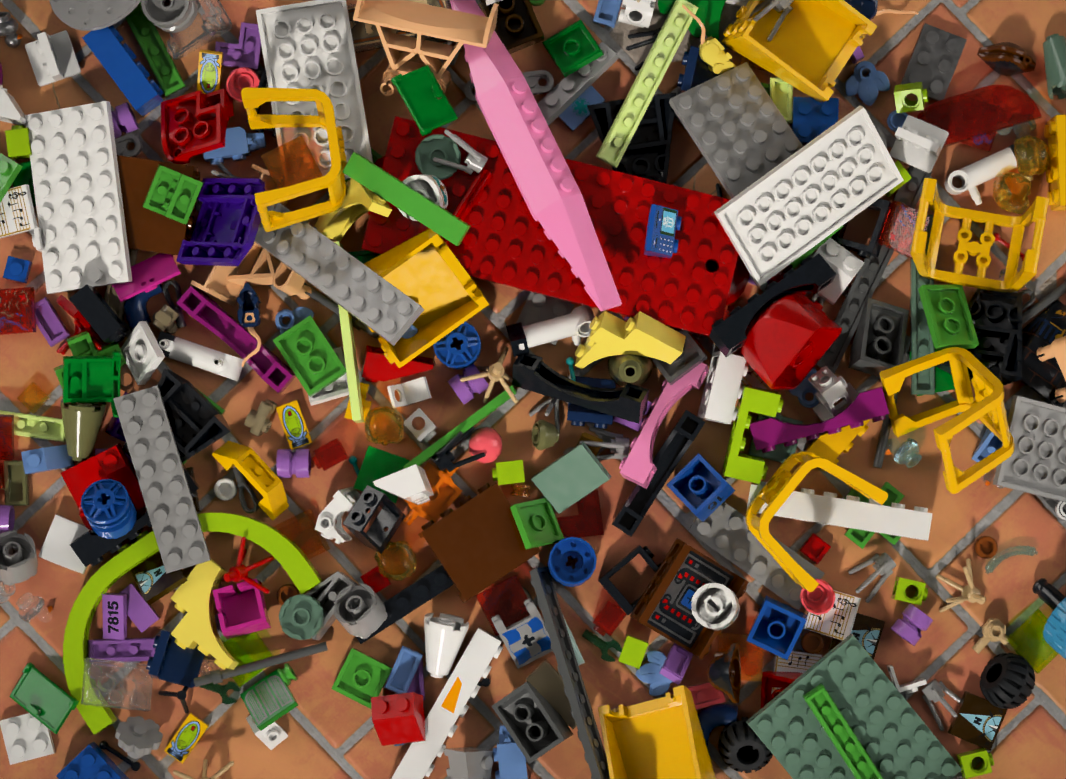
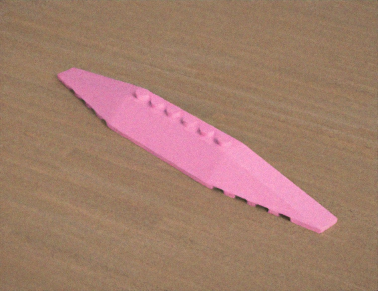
(537, 162)

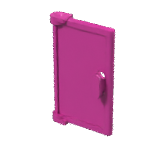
(148, 275)

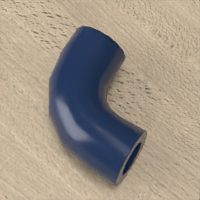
(136, 309)
(716, 716)

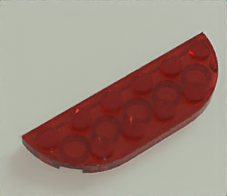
(980, 112)

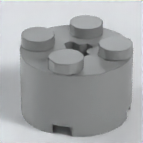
(17, 557)
(359, 610)

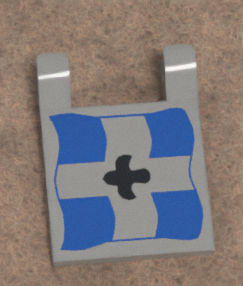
(526, 638)

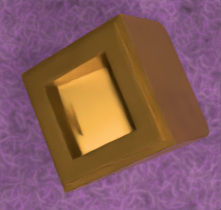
(587, 437)

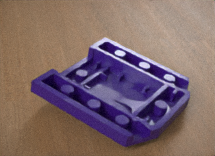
(225, 222)

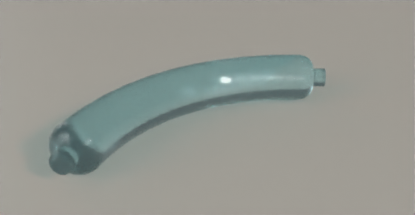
(1009, 552)

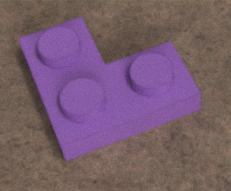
(246, 52)

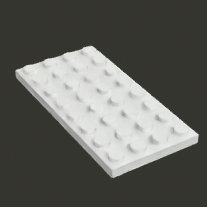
(314, 49)
(809, 195)
(78, 197)

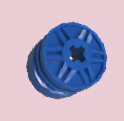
(469, 349)
(108, 508)
(575, 549)

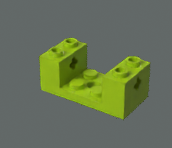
(742, 465)

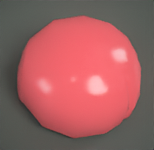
(239, 79)
(486, 441)
(820, 599)

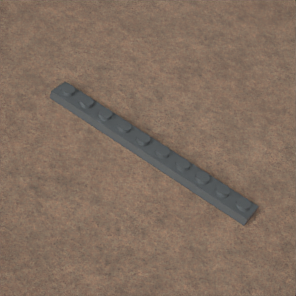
(868, 279)
(570, 673)

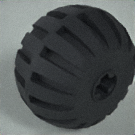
(1007, 680)
(742, 747)

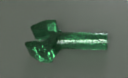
(601, 644)
(222, 690)

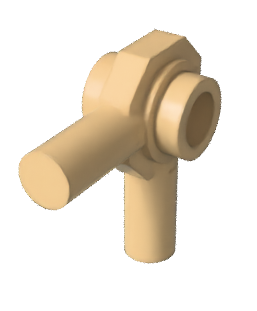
(992, 631)

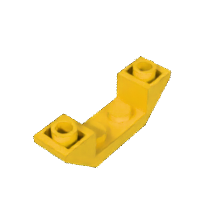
(257, 473)

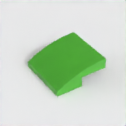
(172, 194)

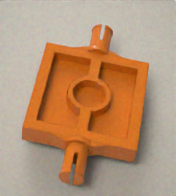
(444, 495)

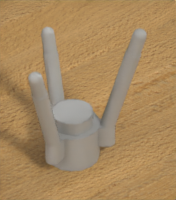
(778, 5)
(475, 160)
(618, 445)
(883, 565)
(934, 692)

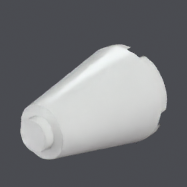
(442, 642)

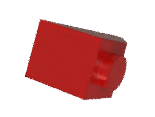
(377, 367)

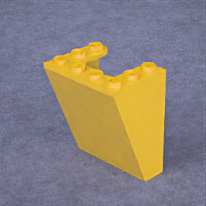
(807, 47)
(435, 280)
(656, 739)

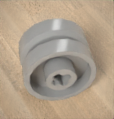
(170, 14)

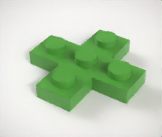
(83, 346)
(862, 537)

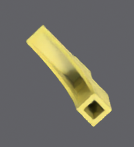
(357, 203)
(637, 336)
(199, 623)

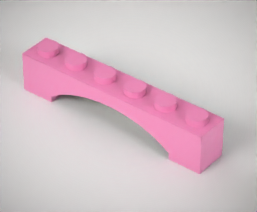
(639, 464)

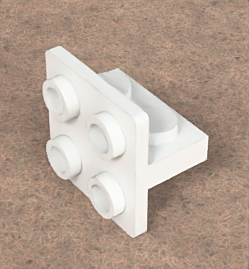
(52, 57)
(918, 144)

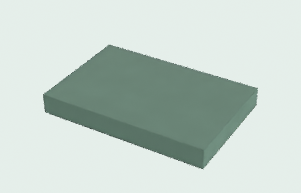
(571, 477)

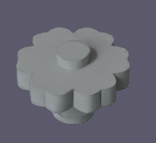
(138, 736)

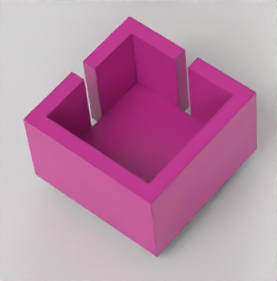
(243, 611)

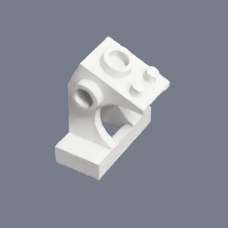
(830, 390)
(342, 502)

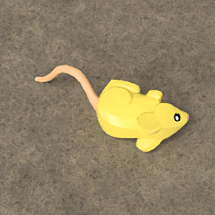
(712, 50)

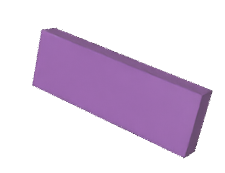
(121, 650)

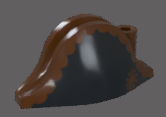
(1006, 58)
(725, 672)

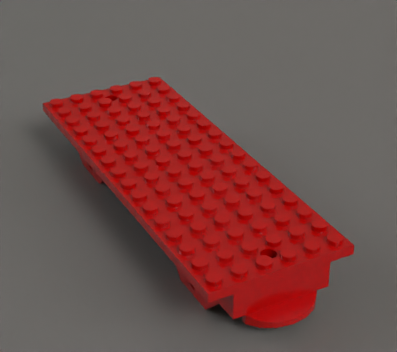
(513, 250)

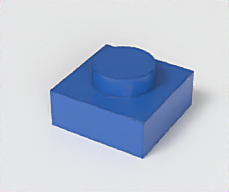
(17, 269)

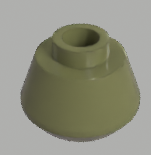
(544, 435)

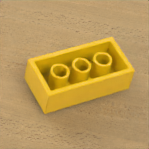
(1056, 174)

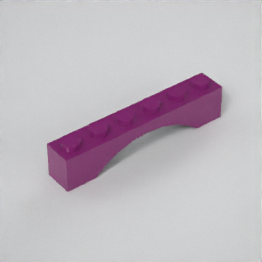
(223, 325)
(771, 431)

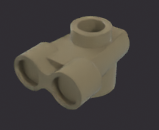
(165, 319)
(259, 421)

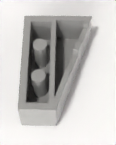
(326, 594)
(469, 763)

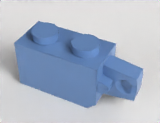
(237, 146)
(509, 756)

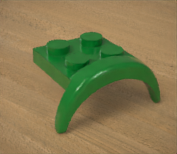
(92, 379)

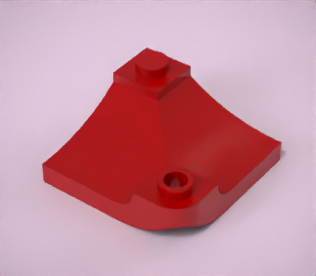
(194, 124)
(105, 465)

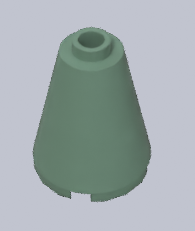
(1055, 65)

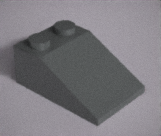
(879, 338)
(531, 721)

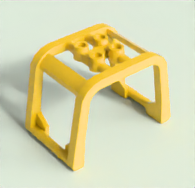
(333, 180)
(1012, 280)
(986, 407)
(776, 493)

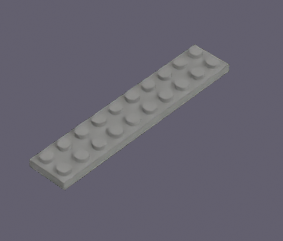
(341, 277)

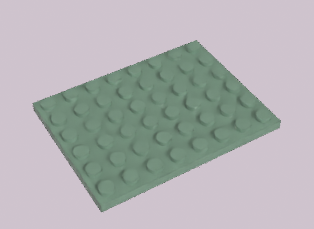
(873, 708)

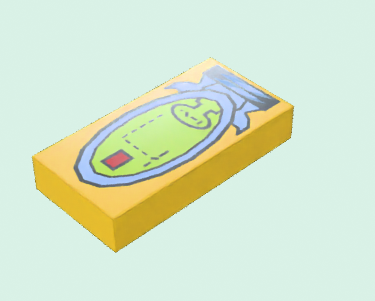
(209, 71)
(294, 425)
(186, 738)

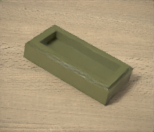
(16, 483)

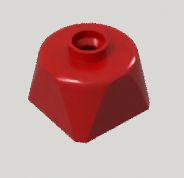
(788, 341)

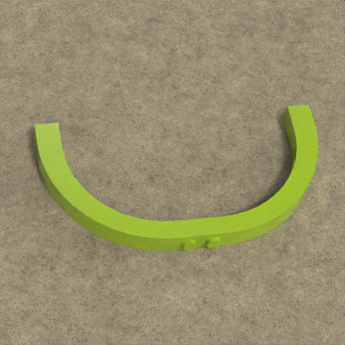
(82, 613)

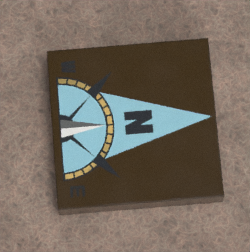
(154, 581)
(866, 631)
(977, 721)

